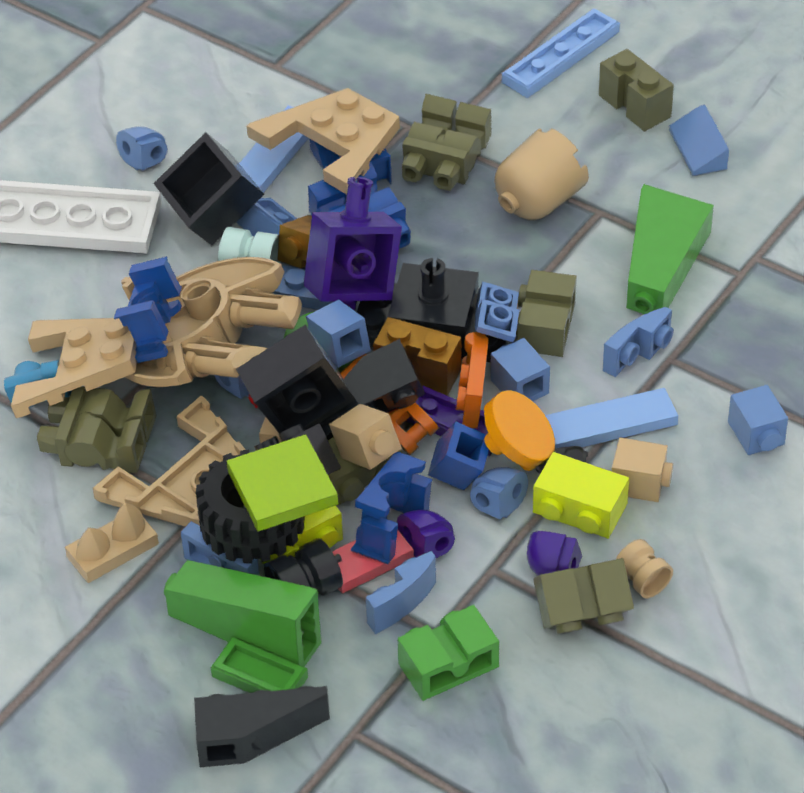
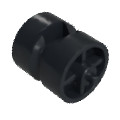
(311, 567)

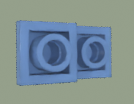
(497, 312)
(639, 337)
(412, 584)

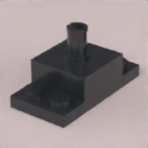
(432, 299)

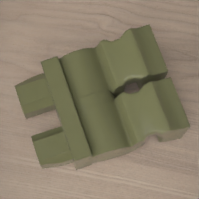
(445, 141)
(99, 429)

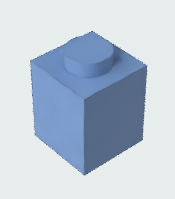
(339, 332)
(520, 370)
(757, 420)

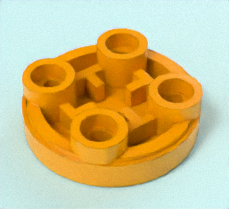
(518, 430)

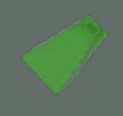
(665, 246)
(247, 606)

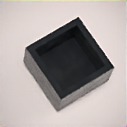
(208, 189)

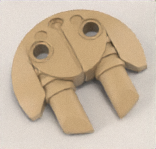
(214, 309)

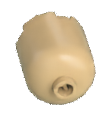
(539, 175)

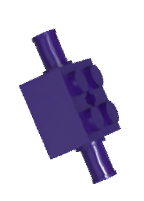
(352, 251)

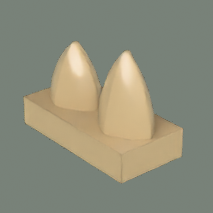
(112, 544)

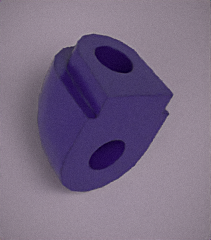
(426, 532)
(552, 552)

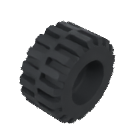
(231, 527)

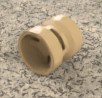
(646, 571)

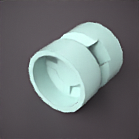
(240, 243)

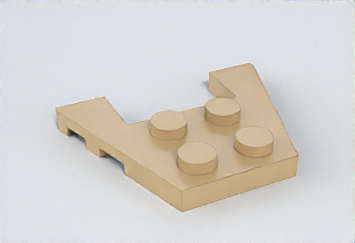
(338, 122)
(91, 356)
(174, 493)

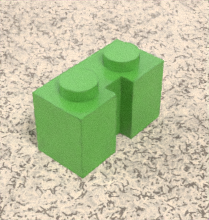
(449, 653)

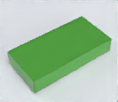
(256, 669)

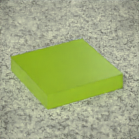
(282, 482)

